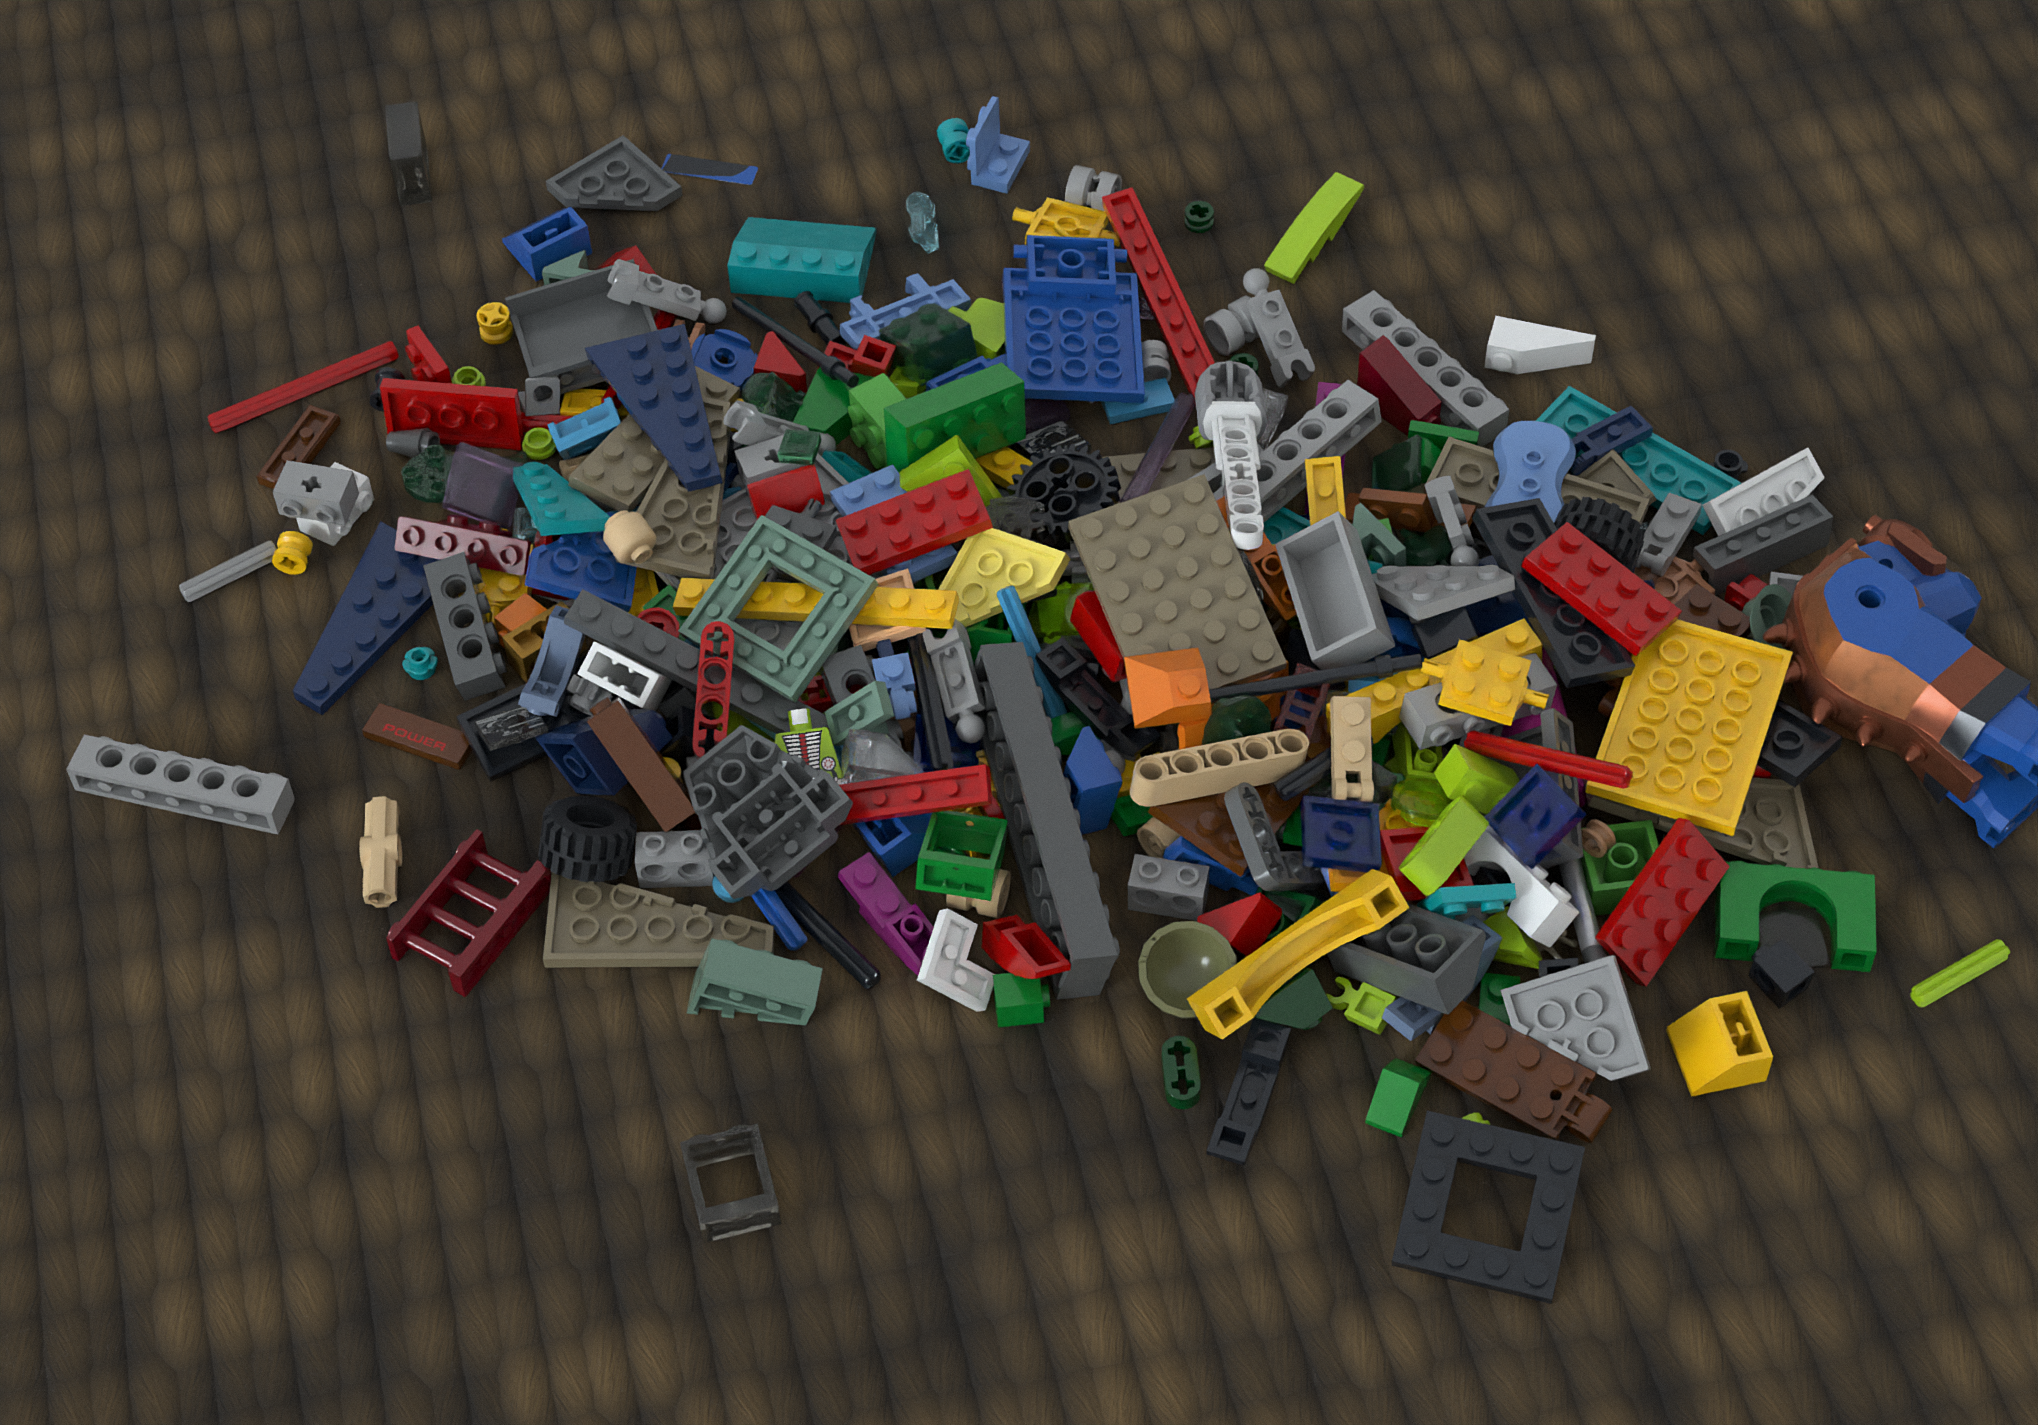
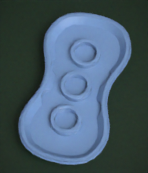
(1532, 464)

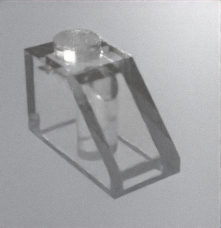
(873, 757)

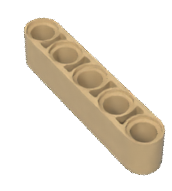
(1217, 767)

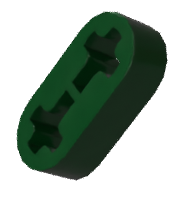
(1188, 1071)

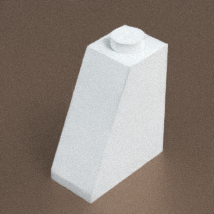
(624, 676)

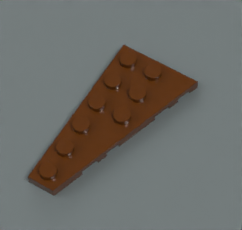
(1207, 821)

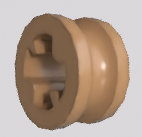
(1597, 838)

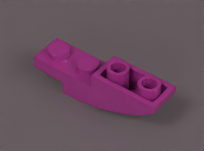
(887, 910)

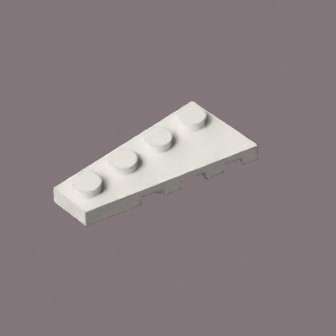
(1765, 492)

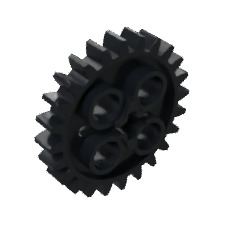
(1068, 486)

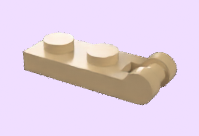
(1351, 747)

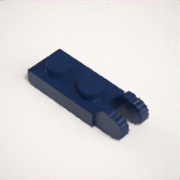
(1615, 432)

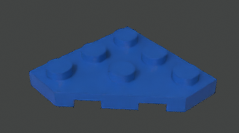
(581, 563)

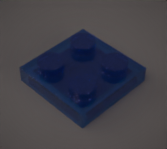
(1534, 816)
(1340, 834)

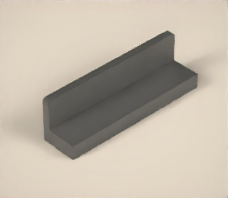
(1765, 543)

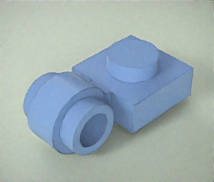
(900, 683)

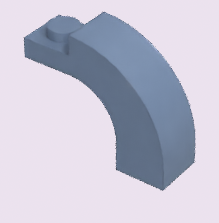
(554, 666)
(1413, 1018)

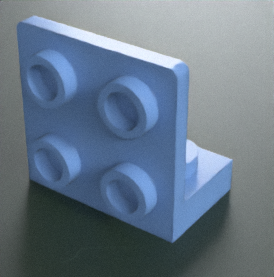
(994, 156)

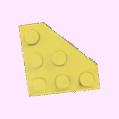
(997, 561)

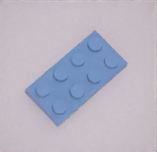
(879, 488)

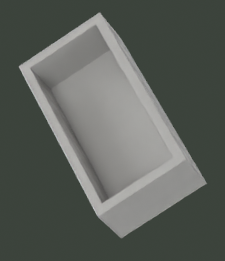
(1334, 594)

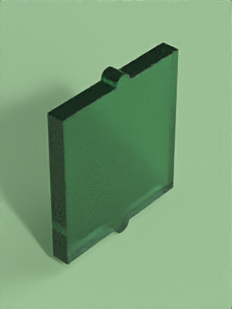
(1399, 466)

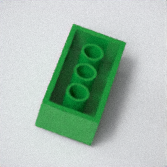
(979, 408)

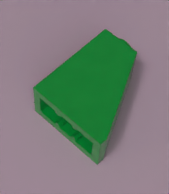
(826, 406)

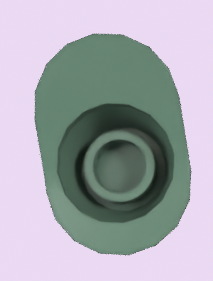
(1766, 611)

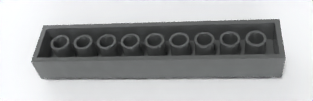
(1042, 820)

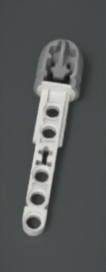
(1235, 417)

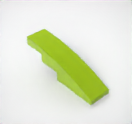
(1313, 227)

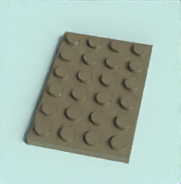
(1177, 582)

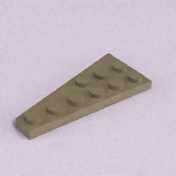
(1769, 830)
(635, 928)

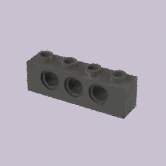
(446, 580)
(853, 668)

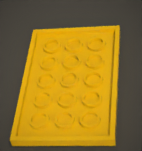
(1693, 724)

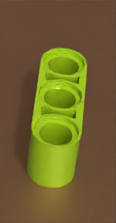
(1443, 846)

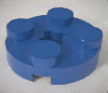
(730, 345)

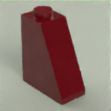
(1397, 386)

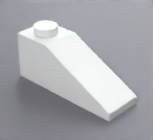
(1533, 347)

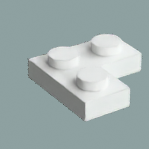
(946, 962)

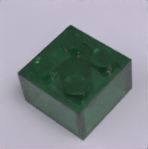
(929, 343)

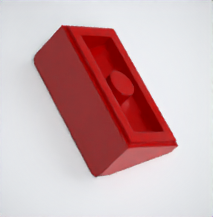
(786, 490)

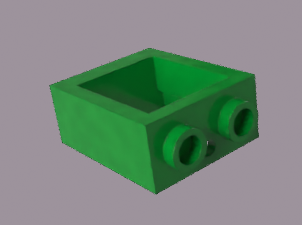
(958, 873)

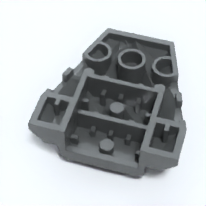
(762, 811)

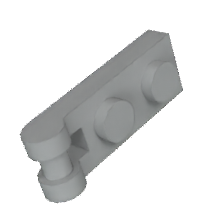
(1667, 533)

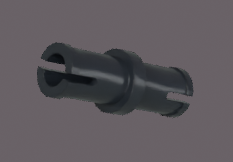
(819, 319)

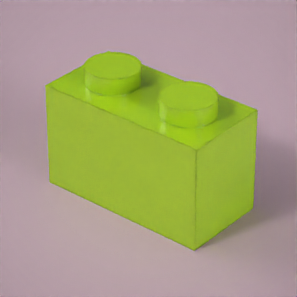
(1475, 778)

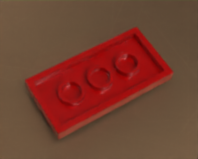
(455, 411)
(914, 523)
(1601, 588)
(1662, 901)

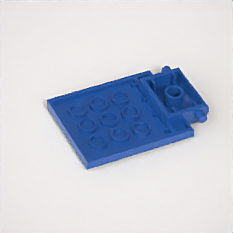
(1073, 321)

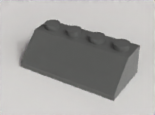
(1416, 958)

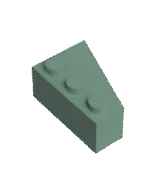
(754, 983)

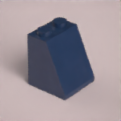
(585, 759)

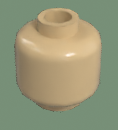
(629, 537)

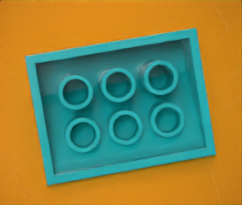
(800, 256)

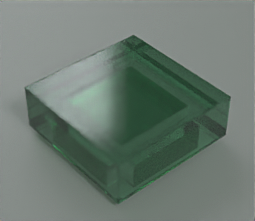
(799, 447)

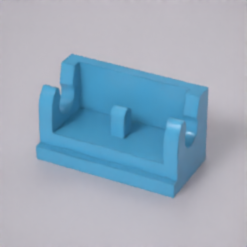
(585, 429)

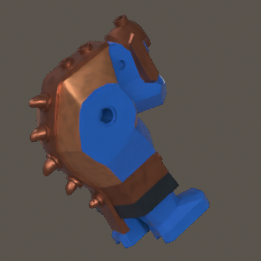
(1890, 669)

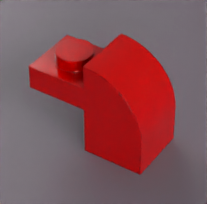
(870, 358)

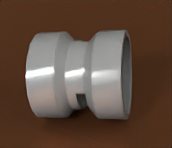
(1155, 360)

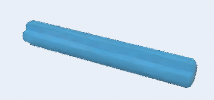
(1024, 633)

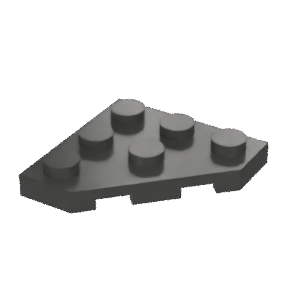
(615, 178)

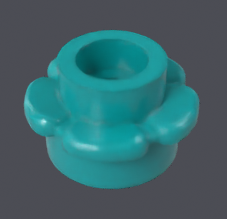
(420, 669)

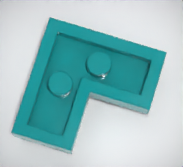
(1456, 900)

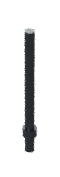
(829, 365)
(1382, 667)

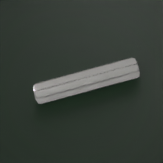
(228, 571)

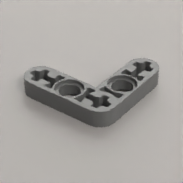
(1268, 865)

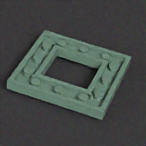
(771, 545)

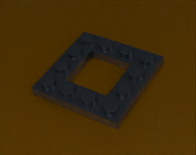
(1520, 1273)

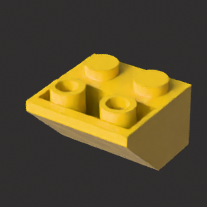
(1721, 1045)

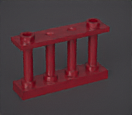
(487, 940)

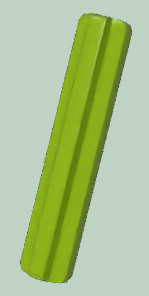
(1959, 973)

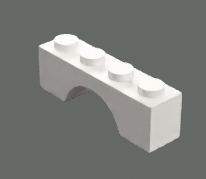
(1540, 907)

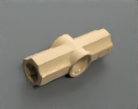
(380, 852)

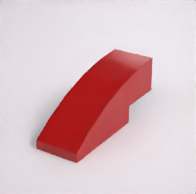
(1022, 948)

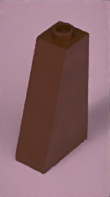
(641, 763)

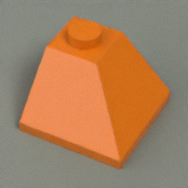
(1167, 687)

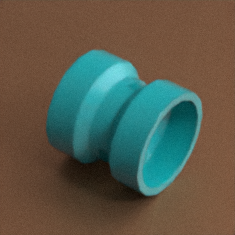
(952, 137)

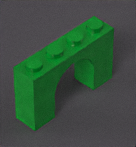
(1841, 898)

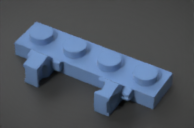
(868, 321)

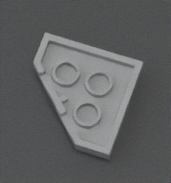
(1439, 588)
(1582, 1016)

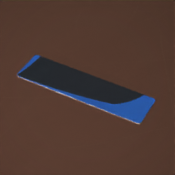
(709, 169)

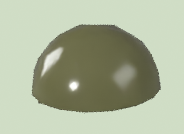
(1181, 962)

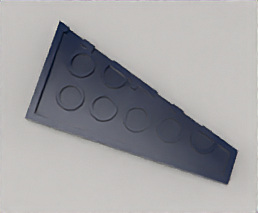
(663, 395)
(372, 614)

